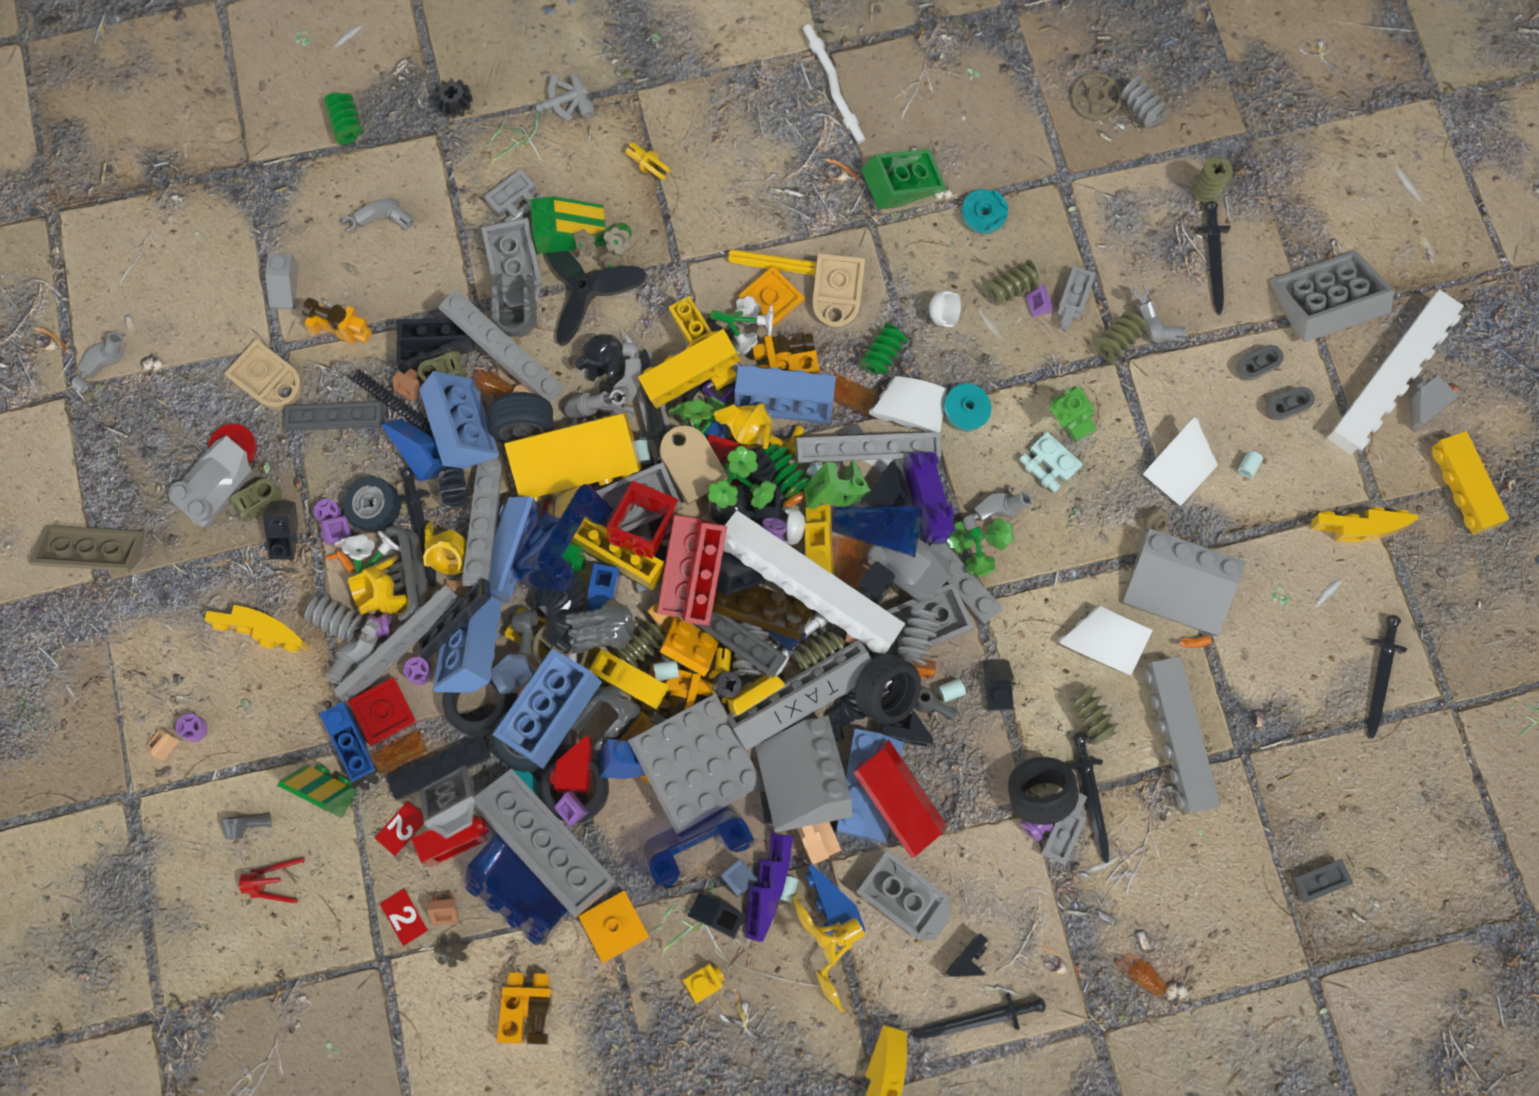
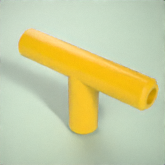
(791, 445)

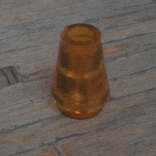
(492, 384)
(1147, 977)

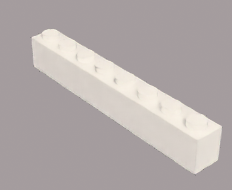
(1395, 372)
(811, 584)

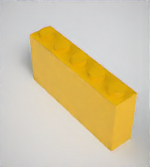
(573, 456)

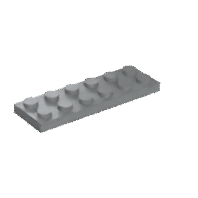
(543, 842)

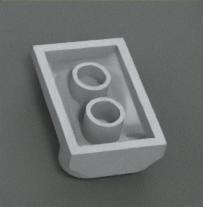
(513, 254)
(653, 477)
(212, 482)
(917, 576)
(947, 604)
(449, 802)
(906, 897)

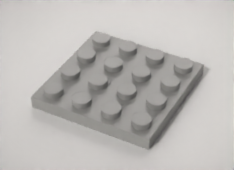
(695, 763)

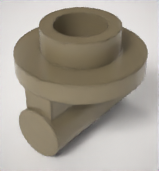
(1155, 519)

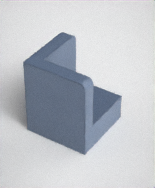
(512, 673)
(739, 878)

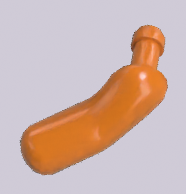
(795, 499)
(345, 560)
(1195, 642)

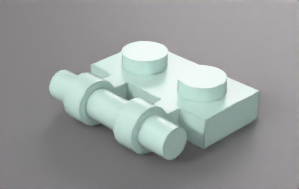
(1055, 457)

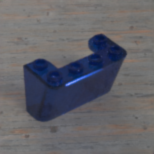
(541, 558)
(661, 848)
(514, 891)

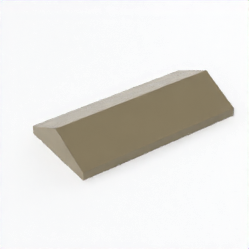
(88, 548)

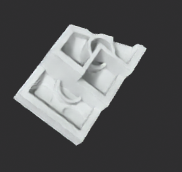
(912, 404)
(1183, 464)
(1109, 639)

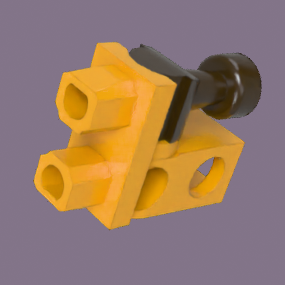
(342, 323)
(779, 353)
(682, 692)
(521, 1003)

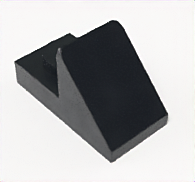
(998, 685)
(915, 734)
(963, 965)

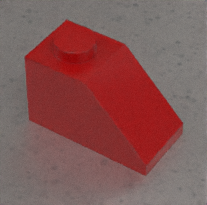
(573, 768)

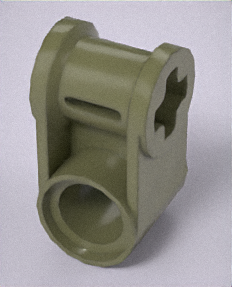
(442, 364)
(252, 500)

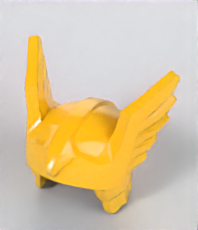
(748, 424)
(444, 551)
(375, 589)

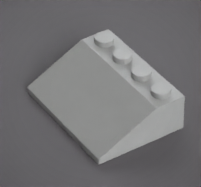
(1332, 295)
(1183, 582)
(804, 776)

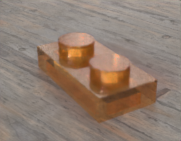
(853, 395)
(849, 561)
(400, 752)

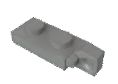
(1075, 296)
(1065, 834)

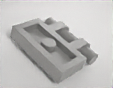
(510, 193)

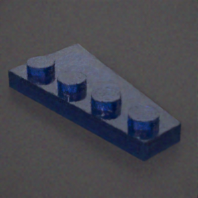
(880, 526)

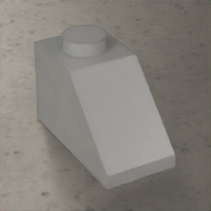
(281, 280)
(1430, 400)

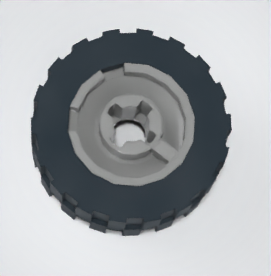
(385, 502)

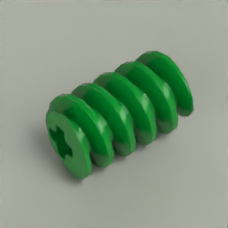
(343, 117)
(883, 349)
(785, 475)

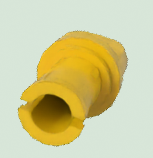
(647, 160)
(721, 665)

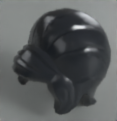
(601, 356)
(743, 505)

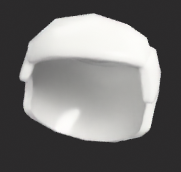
(945, 308)
(795, 525)

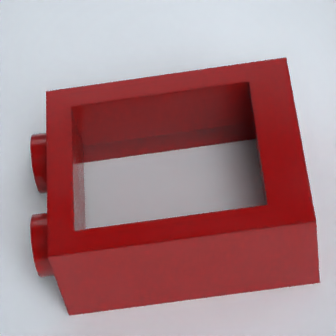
(648, 499)
(435, 849)

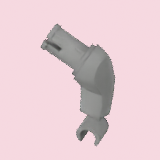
(377, 210)
(1156, 330)
(97, 358)
(629, 385)
(998, 504)
(354, 652)

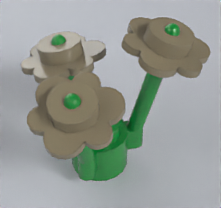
(617, 240)

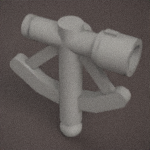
(577, 93)

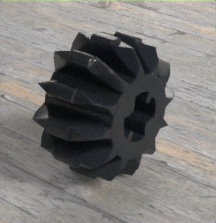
(452, 98)
(765, 468)
(453, 487)

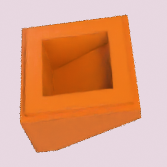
(927, 671)

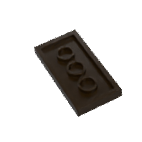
(765, 610)

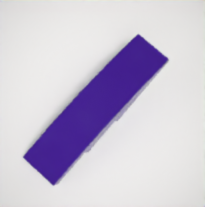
(765, 897)

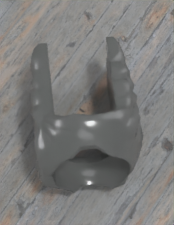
(504, 317)
(601, 627)
(626, 709)

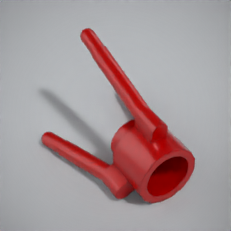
(254, 882)

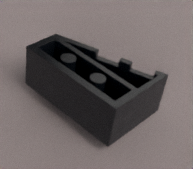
(428, 339)

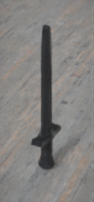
(1215, 256)
(655, 418)
(417, 516)
(1383, 672)
(1090, 789)
(983, 1018)

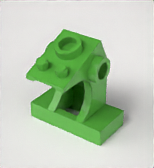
(1076, 407)
(836, 491)

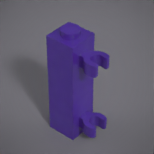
(929, 495)

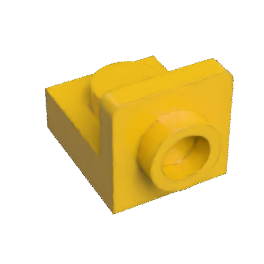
(704, 982)

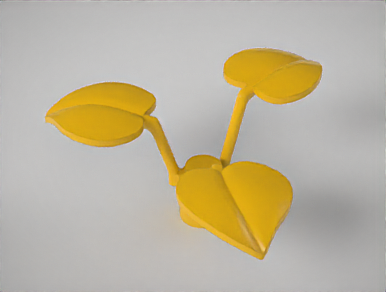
(844, 935)

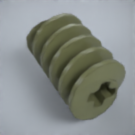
(1212, 179)
(1013, 282)
(1120, 336)
(642, 644)
(817, 653)
(1094, 716)

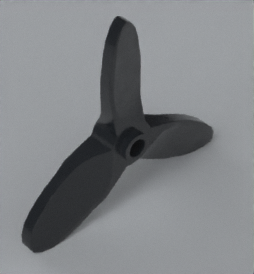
(586, 288)

